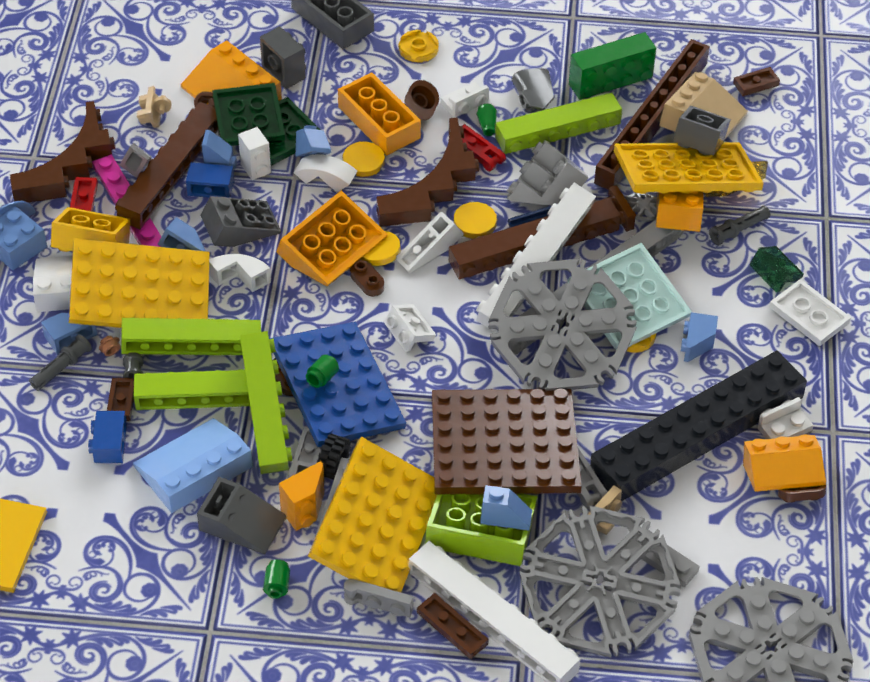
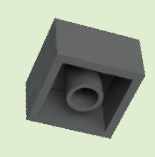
(283, 57)
(701, 130)

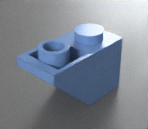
(700, 335)

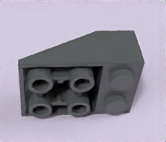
(238, 220)
(239, 516)

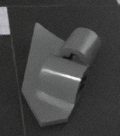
(533, 88)

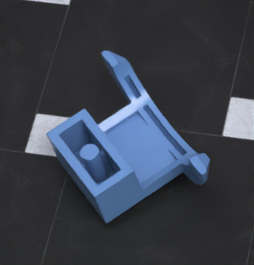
(19, 234)

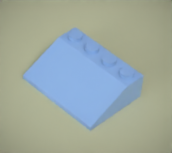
(193, 463)

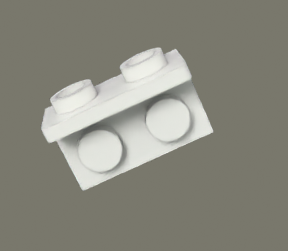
(465, 99)
(408, 326)
(784, 420)

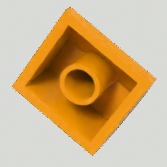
(302, 496)

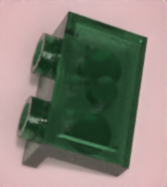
(775, 267)

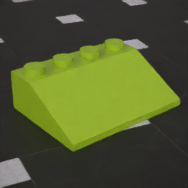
(457, 529)

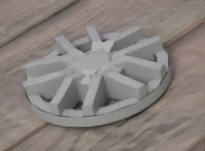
(643, 206)

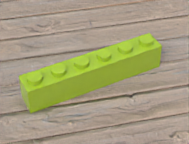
(558, 123)
(185, 336)
(191, 390)
(264, 402)

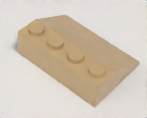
(704, 94)

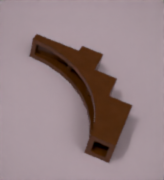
(53, 177)
(418, 200)

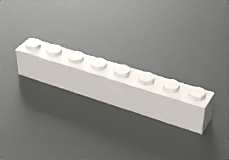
(542, 247)
(493, 614)

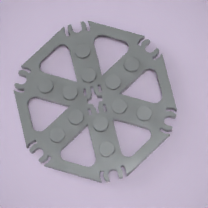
(576, 339)
(614, 571)
(753, 641)

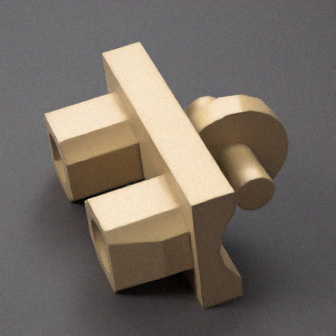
(152, 107)

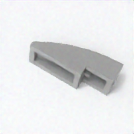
(135, 160)

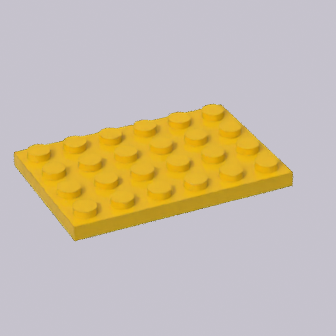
(683, 170)
(136, 282)
(375, 518)

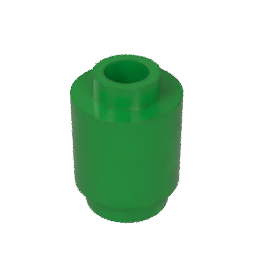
(322, 371)
(276, 579)

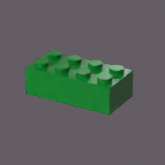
(612, 65)

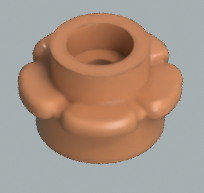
(109, 345)

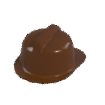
(422, 99)

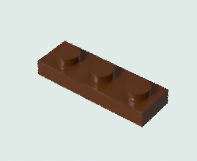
(452, 626)

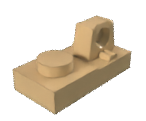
(610, 501)

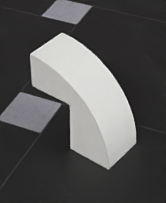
(330, 169)
(249, 269)

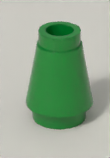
(487, 118)

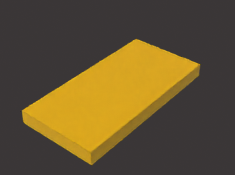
(18, 533)

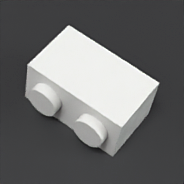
(254, 153)

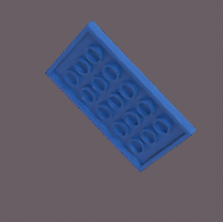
(354, 400)

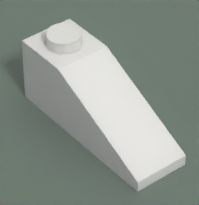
(430, 243)

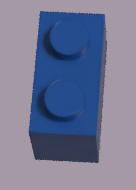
(209, 180)
(108, 437)

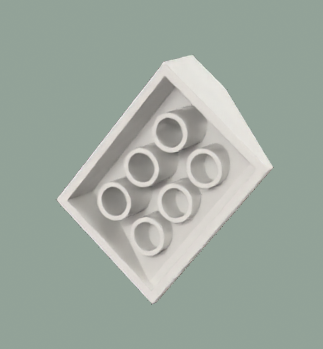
(52, 283)

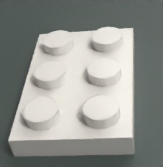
(810, 312)

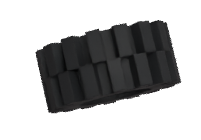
(332, 451)

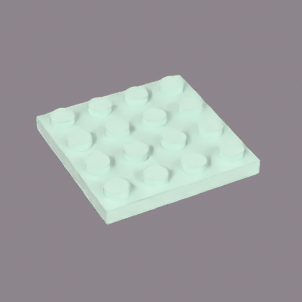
(646, 287)

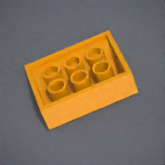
(227, 68)
(330, 240)

